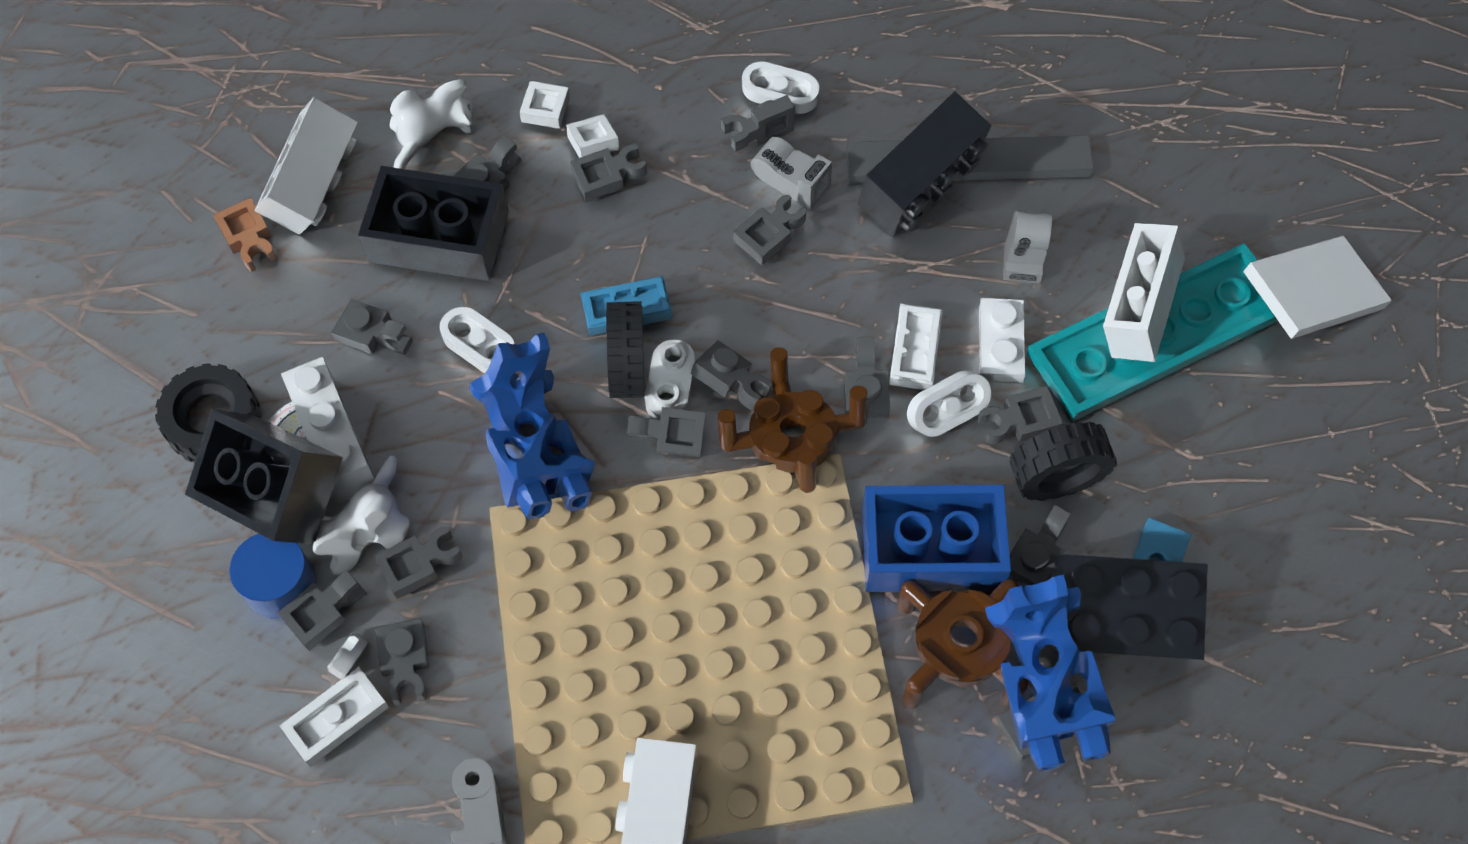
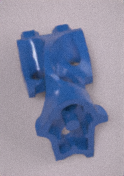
(526, 465)
(1038, 618)

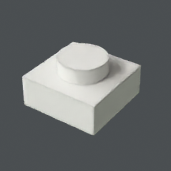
(544, 104)
(592, 136)

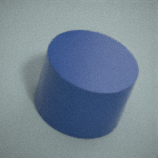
(270, 574)

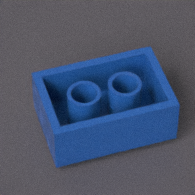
(935, 537)

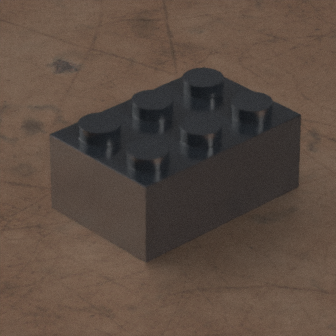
(924, 165)
(434, 223)
(263, 477)
(1137, 605)

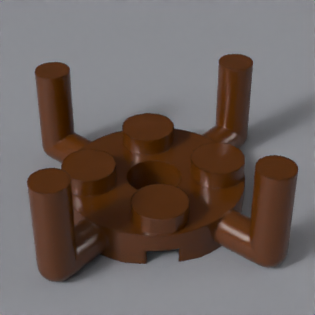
(792, 409)
(937, 650)

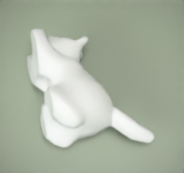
(420, 119)
(366, 519)

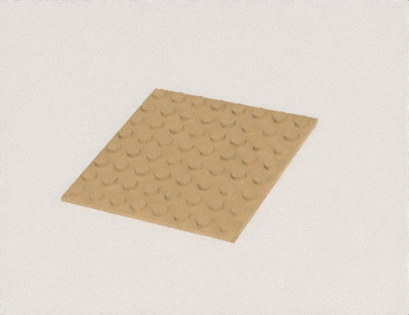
(705, 620)

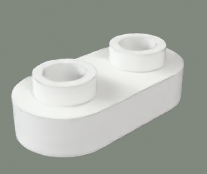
(778, 83)
(481, 340)
(669, 377)
(946, 405)

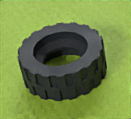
(625, 349)
(188, 389)
(1062, 461)

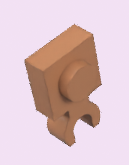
(245, 232)

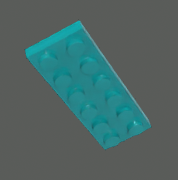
(1208, 312)

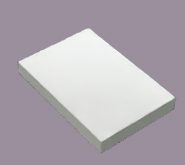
(1317, 286)

